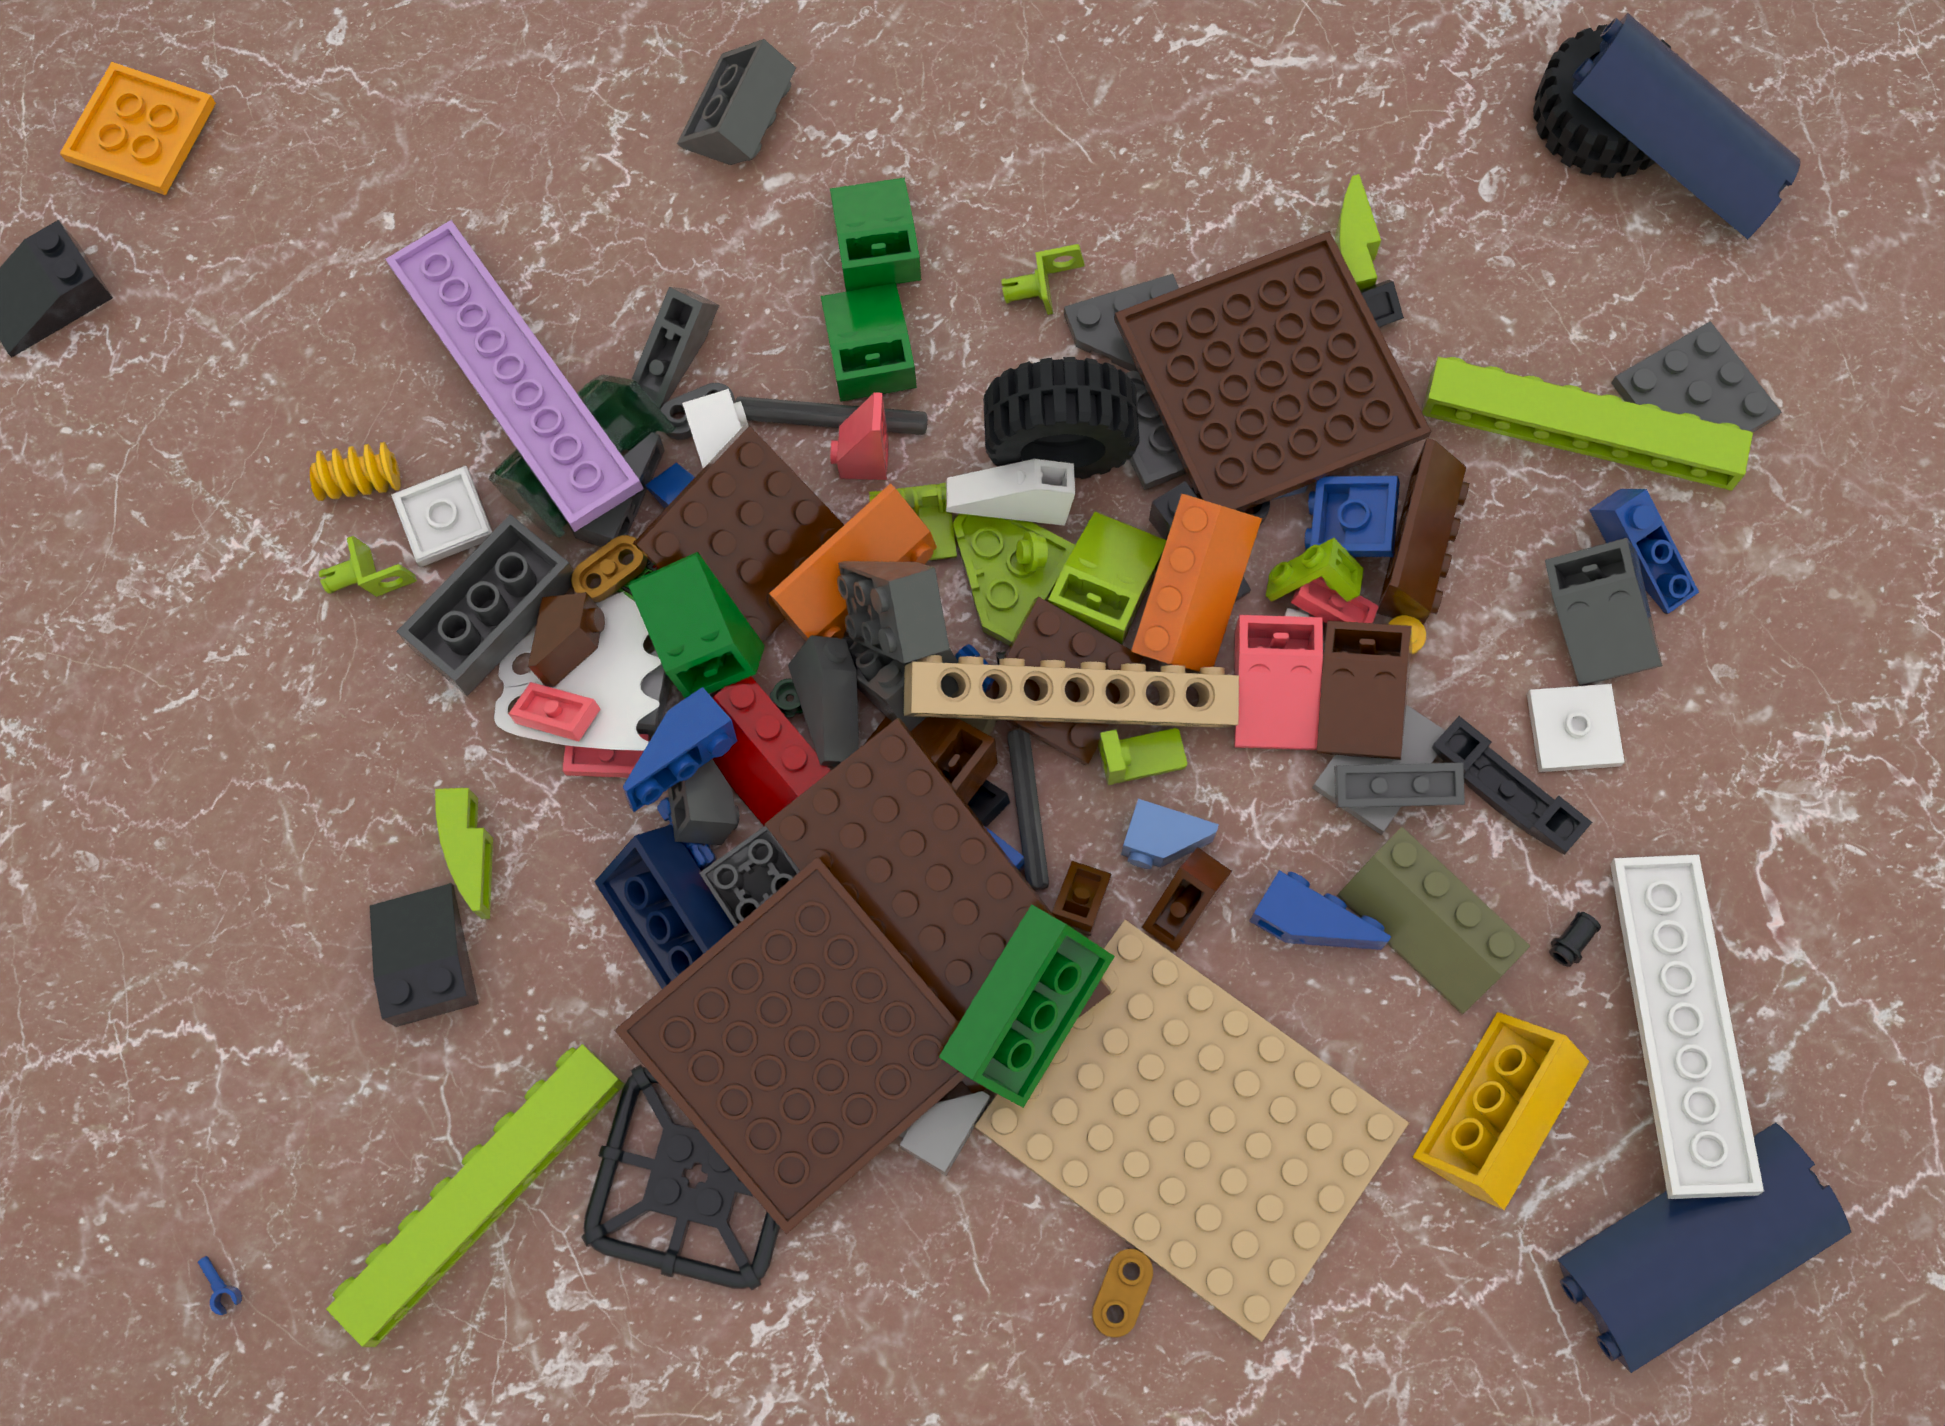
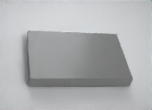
(1416, 749)

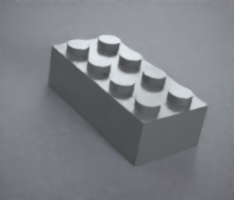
(486, 605)

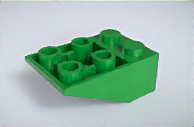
(876, 234)
(869, 342)
(696, 627)

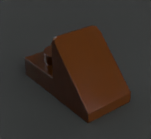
(1081, 897)

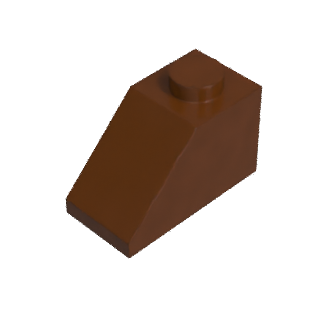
(564, 635)
(1186, 898)

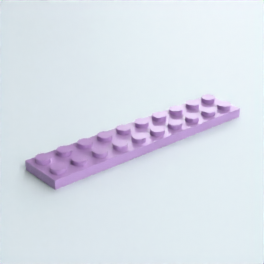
(515, 376)

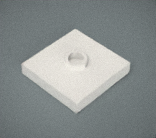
(442, 516)
(1575, 728)

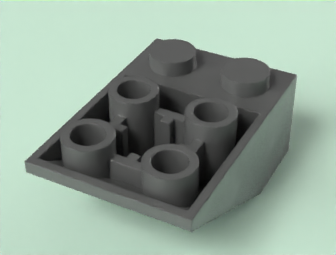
(894, 608)
(1604, 611)
(883, 680)
(749, 874)

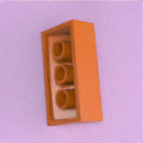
(879, 532)
(1196, 584)

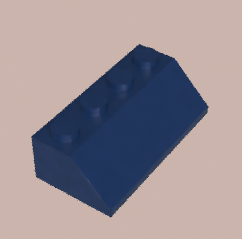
(663, 903)

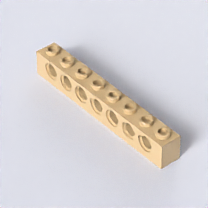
(1216, 706)

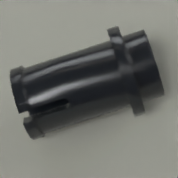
(1574, 939)

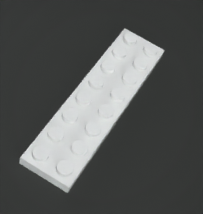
(1685, 1028)

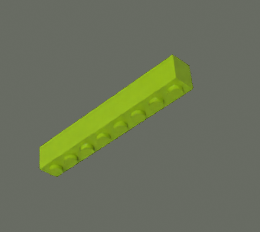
(1587, 423)
(475, 1197)

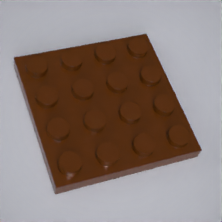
(746, 522)

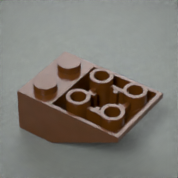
(1364, 689)
(957, 749)

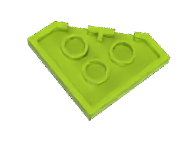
(996, 579)

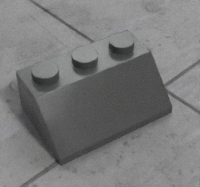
(738, 103)

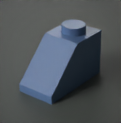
(1164, 835)

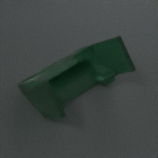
(622, 413)

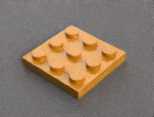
(138, 128)

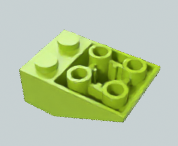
(1108, 575)

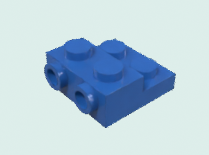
(1356, 513)

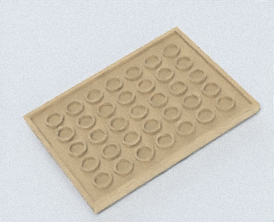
(1199, 1133)

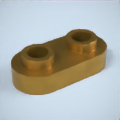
(609, 566)
(1122, 1292)

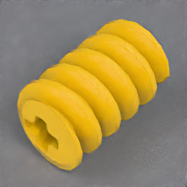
(354, 473)

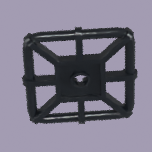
(670, 1195)

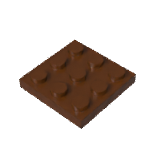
(1056, 635)

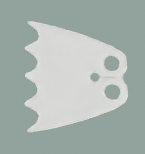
(608, 676)

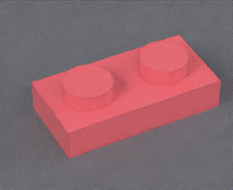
(1324, 602)
(554, 711)
(600, 762)

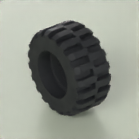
(1574, 127)
(1062, 414)

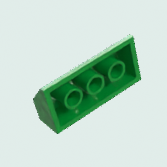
(1026, 1006)

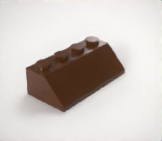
(1423, 535)

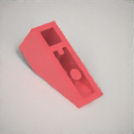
(863, 442)

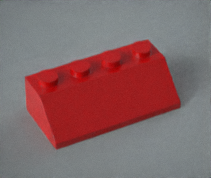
(771, 757)

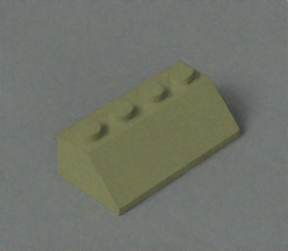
(1434, 920)

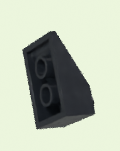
(46, 288)
(420, 956)

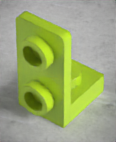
(1327, 560)
(1141, 755)

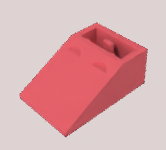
(1278, 681)

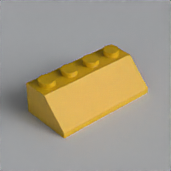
(1502, 1109)

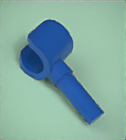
(218, 1287)

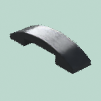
(1508, 790)

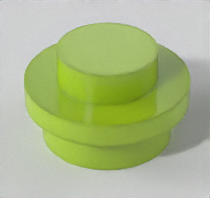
(1032, 551)

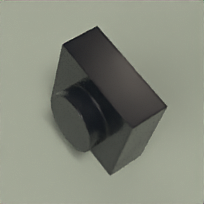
(1383, 302)
(988, 802)

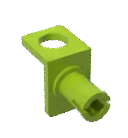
(1038, 282)
(362, 570)

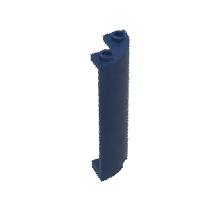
(1686, 125)
(1697, 1258)

